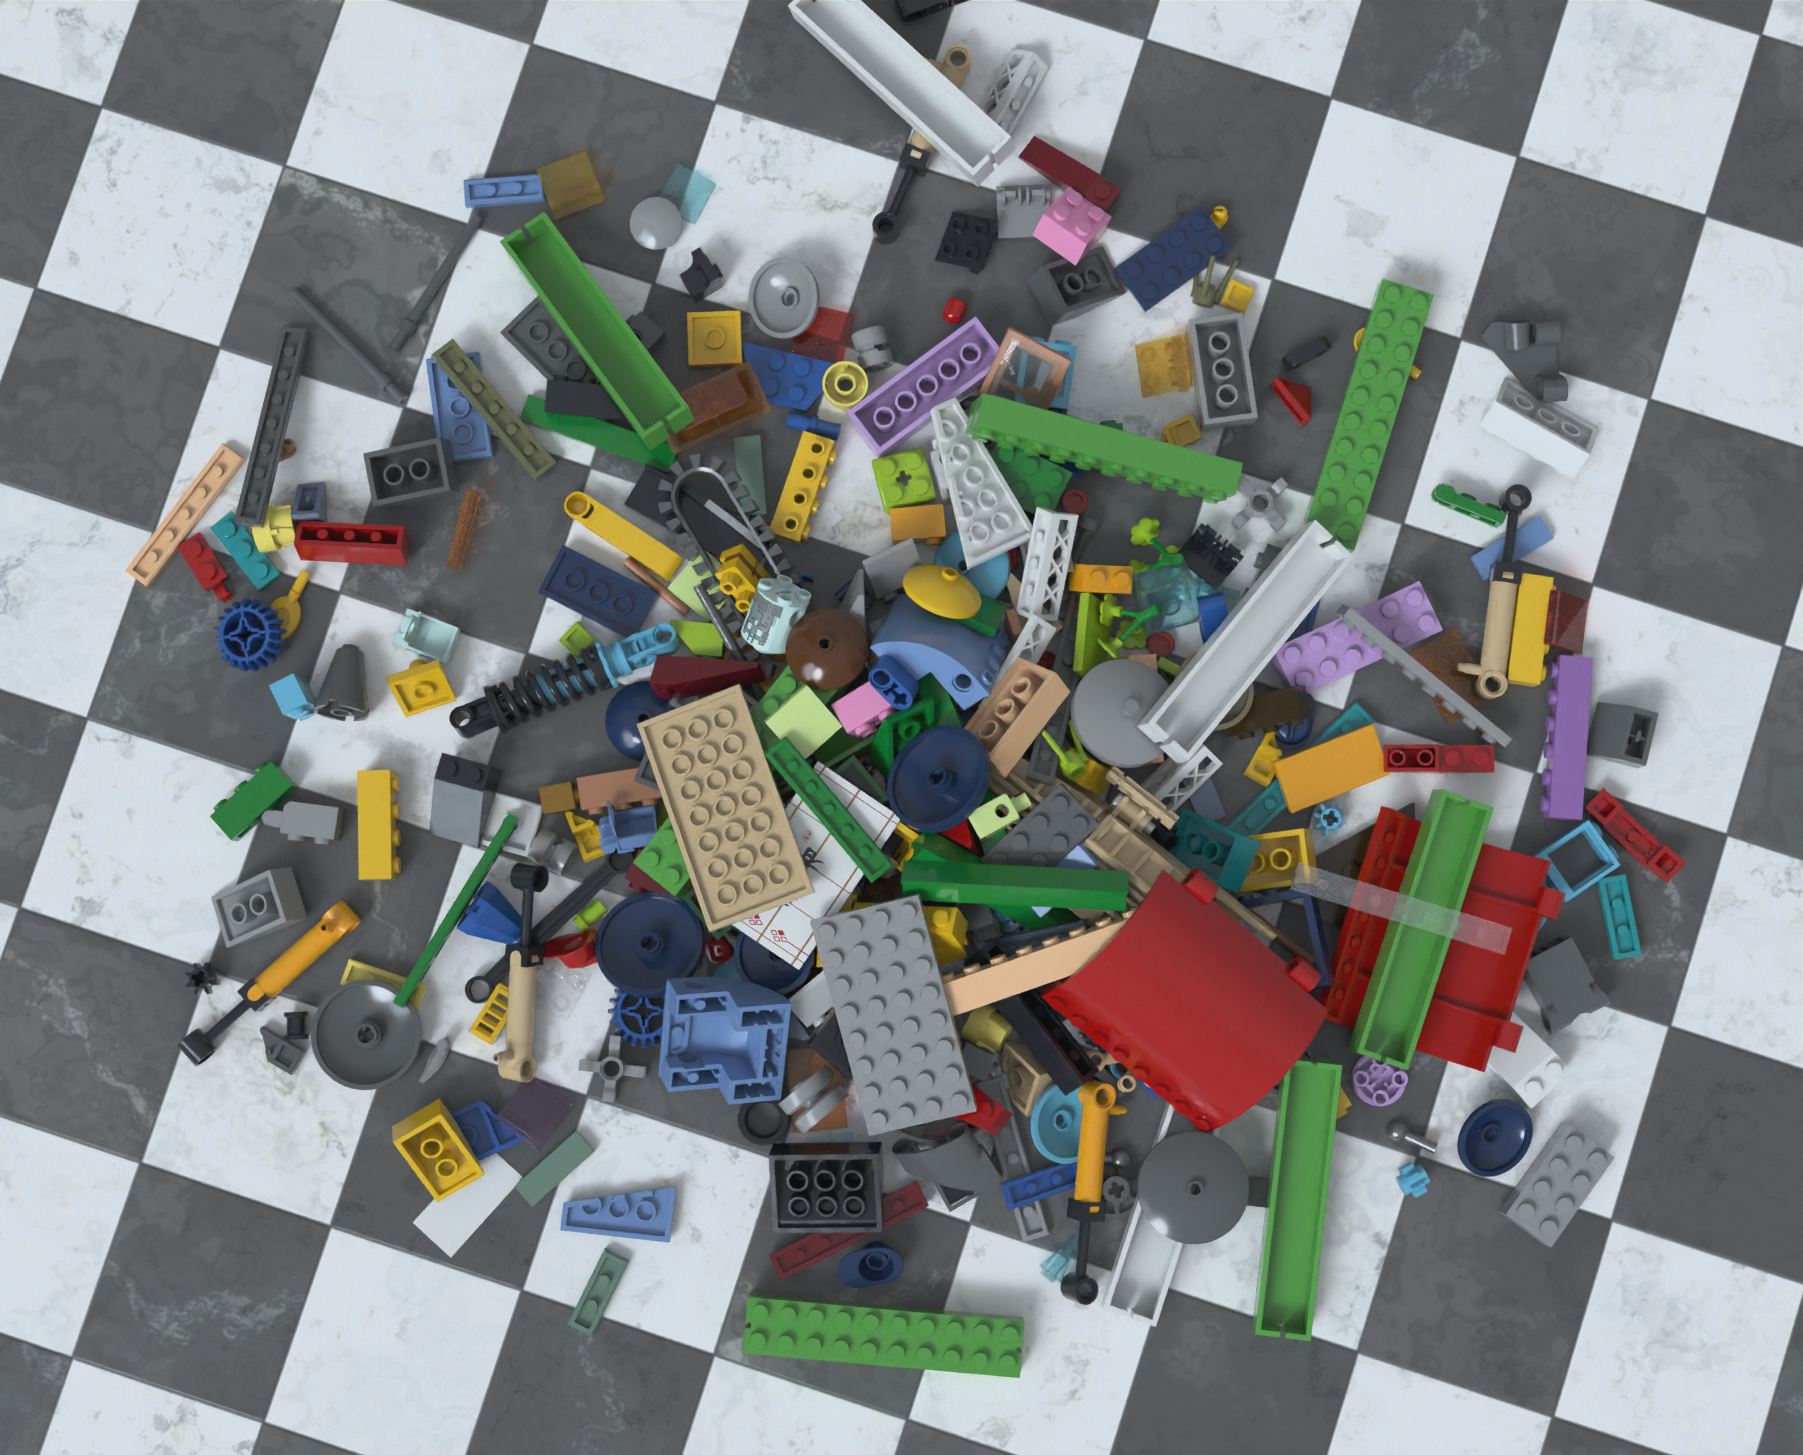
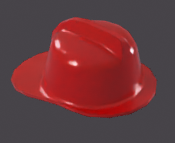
(573, 950)

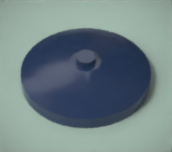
(939, 778)
(648, 942)

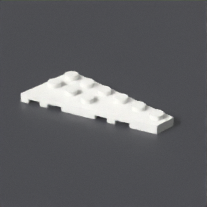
(982, 501)

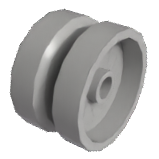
(813, 1099)

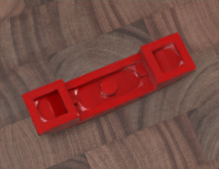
(1633, 837)

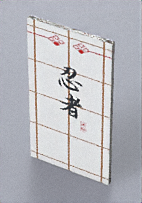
(831, 870)

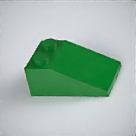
(898, 731)

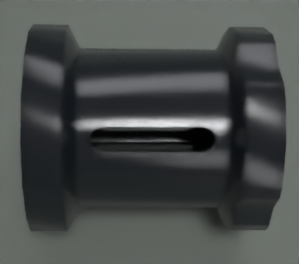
(296, 1025)

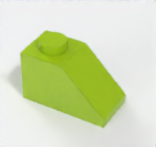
(700, 638)

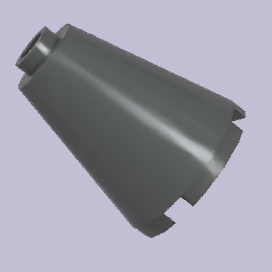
(344, 686)

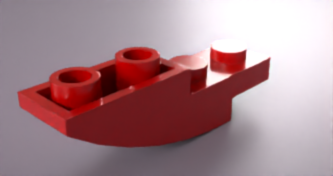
(1438, 758)

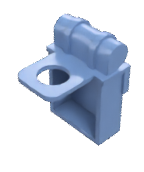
(627, 828)

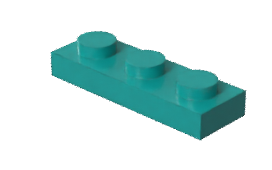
(245, 552)
(1618, 917)

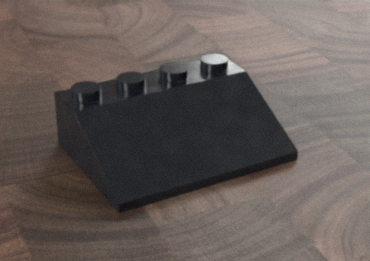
(826, 1187)

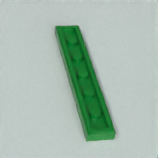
(598, 435)
(828, 809)

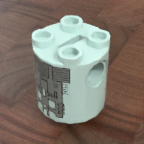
(773, 613)

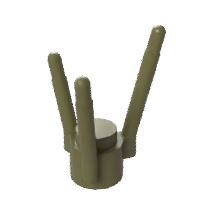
(1204, 294)

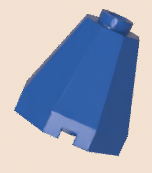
(491, 916)

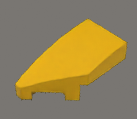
(1182, 431)
(1260, 766)
(587, 837)

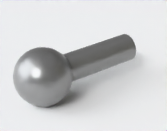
(1398, 1131)
(1118, 1158)

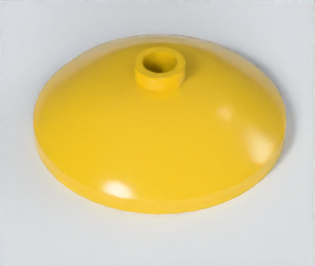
(942, 591)

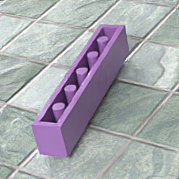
(1567, 738)

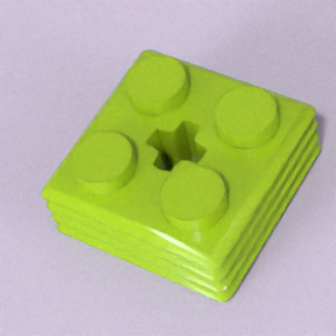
(913, 465)

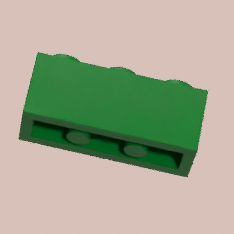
(251, 799)

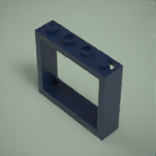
(1314, 922)

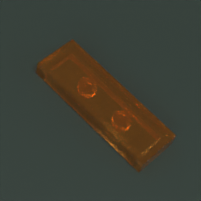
(463, 530)

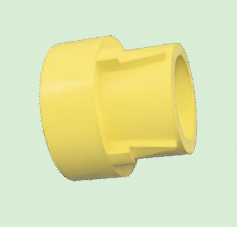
(845, 371)
(277, 531)
(986, 1028)

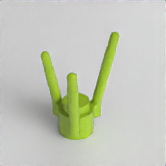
(1072, 763)

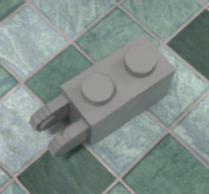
(307, 820)

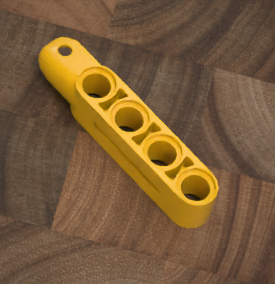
(623, 535)

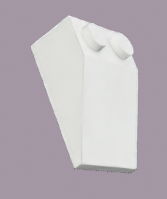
(1529, 1071)

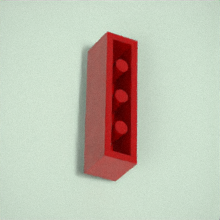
(352, 543)

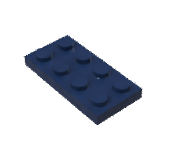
(1172, 258)
(598, 592)

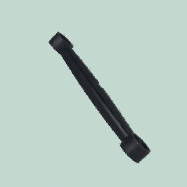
(553, 921)

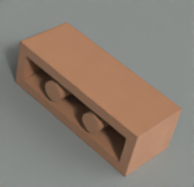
(618, 788)

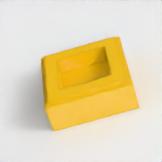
(1237, 296)

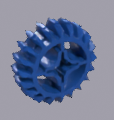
(244, 615)
(644, 1023)

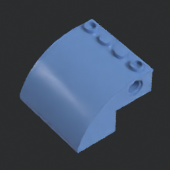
(943, 647)
(724, 1038)

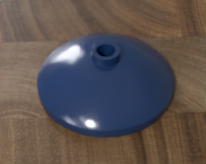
(624, 715)
(764, 968)
(1495, 1137)

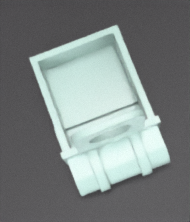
(426, 636)

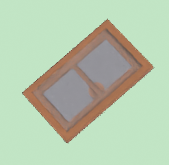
(1025, 371)

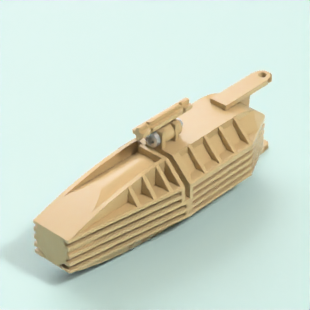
(1119, 838)

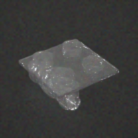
(559, 987)

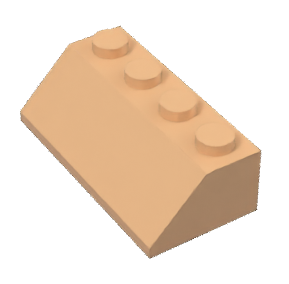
(1016, 712)

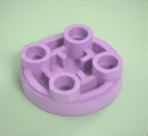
(1377, 1081)

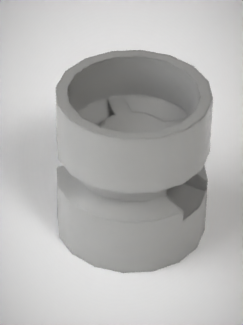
(873, 353)
(553, 852)

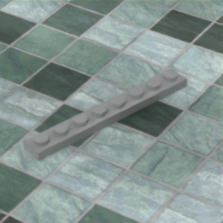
(1414, 670)

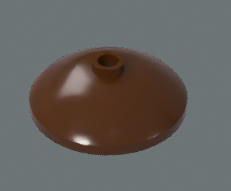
(831, 666)

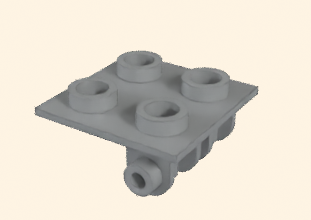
(1020, 209)

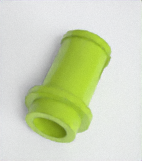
(590, 915)

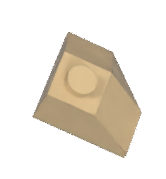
(1025, 1076)

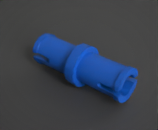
(813, 425)

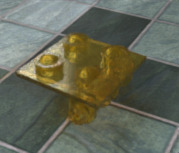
(570, 185)
(1164, 366)

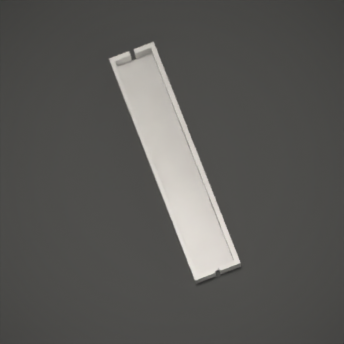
(907, 84)
(1245, 642)
(1145, 1255)

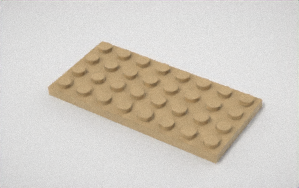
(725, 808)

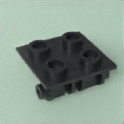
(967, 241)
(1209, 557)

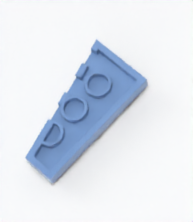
(627, 1215)

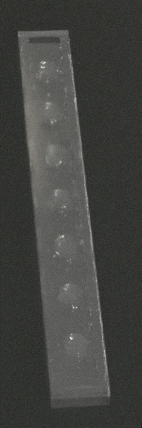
(1401, 908)

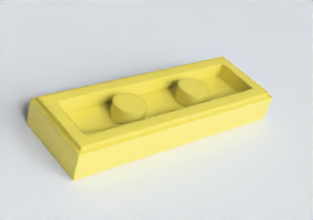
(358, 970)

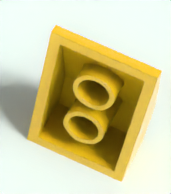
(1278, 859)
(437, 1150)

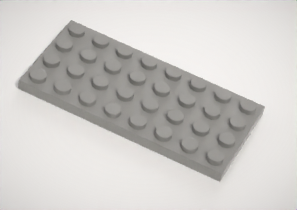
(894, 1014)

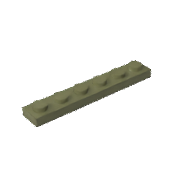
(493, 409)

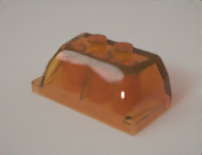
(720, 405)

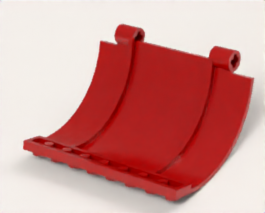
(1475, 985)
(1194, 1003)

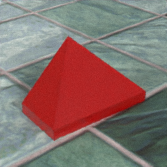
(1295, 397)

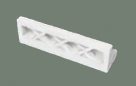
(1016, 96)
(1041, 564)
(1029, 644)
(1166, 778)

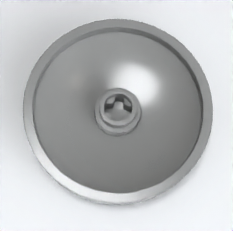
(1111, 705)

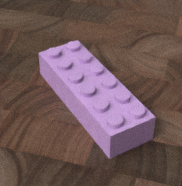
(905, 401)
(1337, 651)

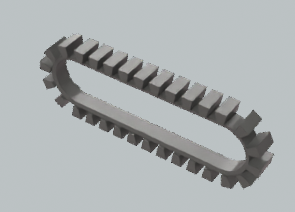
(693, 553)

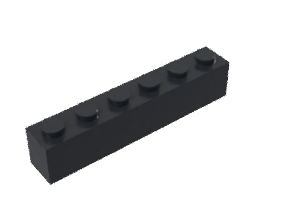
(1041, 1030)

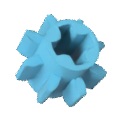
(1321, 823)
(1412, 1179)

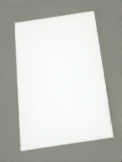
(460, 1214)

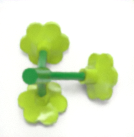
(1146, 533)
(1130, 634)

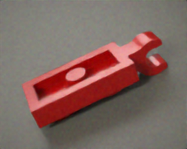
(206, 566)

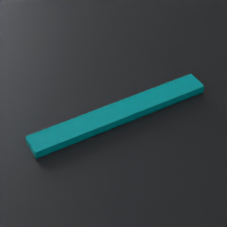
(1271, 800)

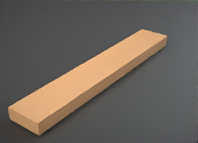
(185, 515)

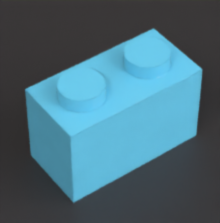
(294, 697)

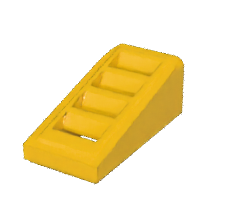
(480, 1031)

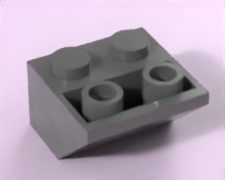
(1621, 734)

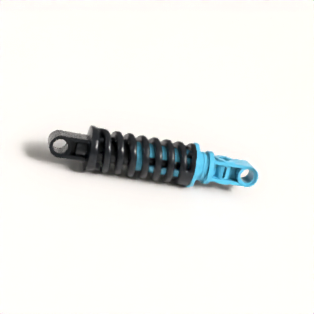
(599, 667)

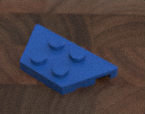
(786, 377)
(483, 1131)

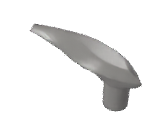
(436, 1059)

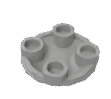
(655, 223)

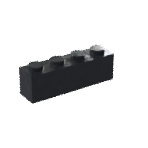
(580, 399)

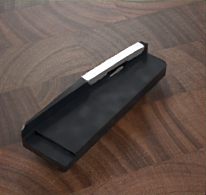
(702, 514)

